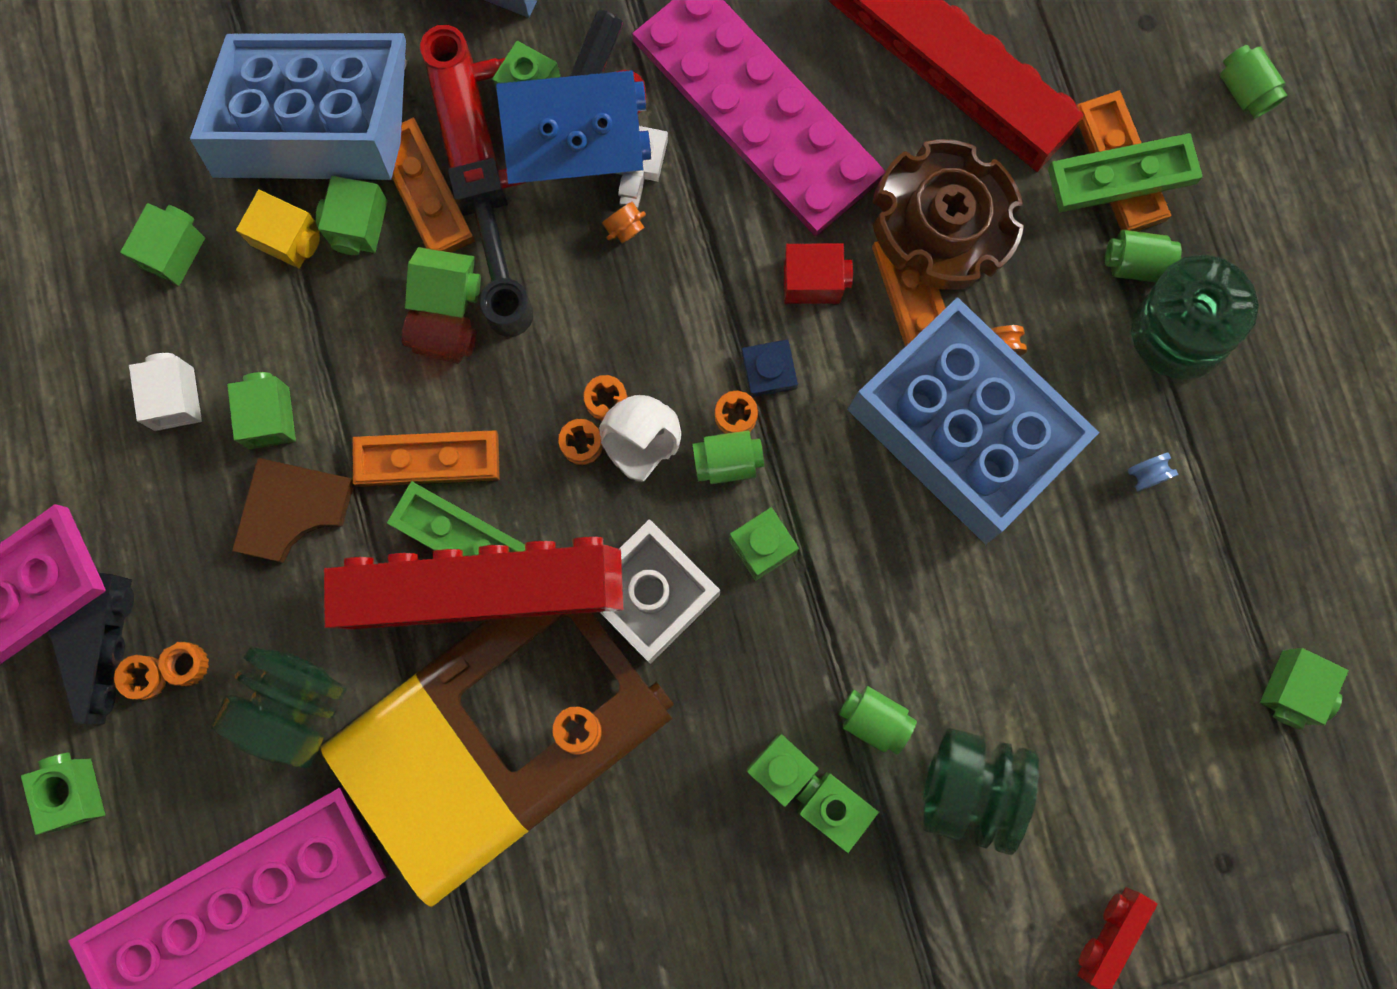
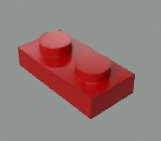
(1107, 955)

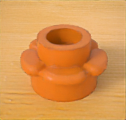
(624, 223)

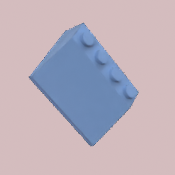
(304, 106)
(972, 420)

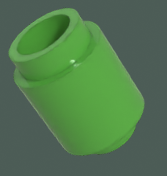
(1253, 80)
(1141, 255)
(728, 457)
(877, 720)

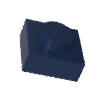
(769, 368)

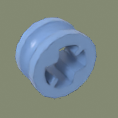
(1152, 472)

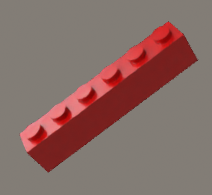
(972, 73)
(474, 587)

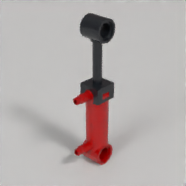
(473, 165)

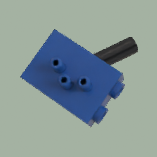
(576, 121)

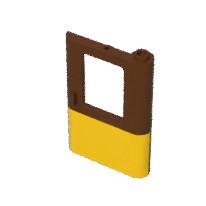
(439, 786)

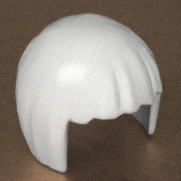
(640, 435)

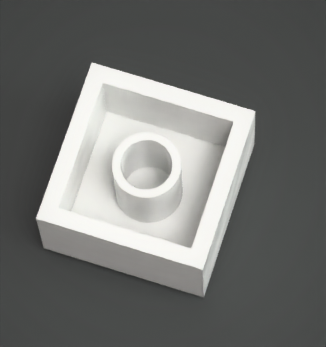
(659, 592)

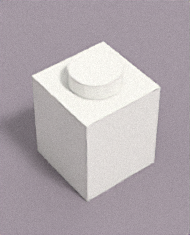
(164, 392)

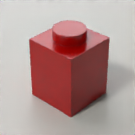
(816, 273)

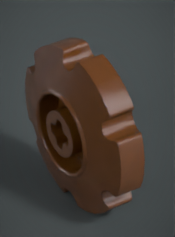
(947, 214)

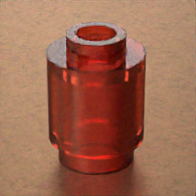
(438, 336)

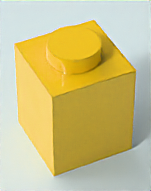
(279, 229)

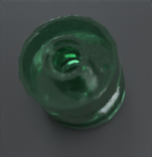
(1194, 317)
(275, 716)
(992, 793)

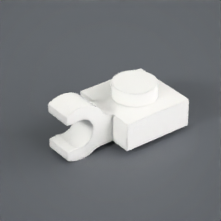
(632, 182)

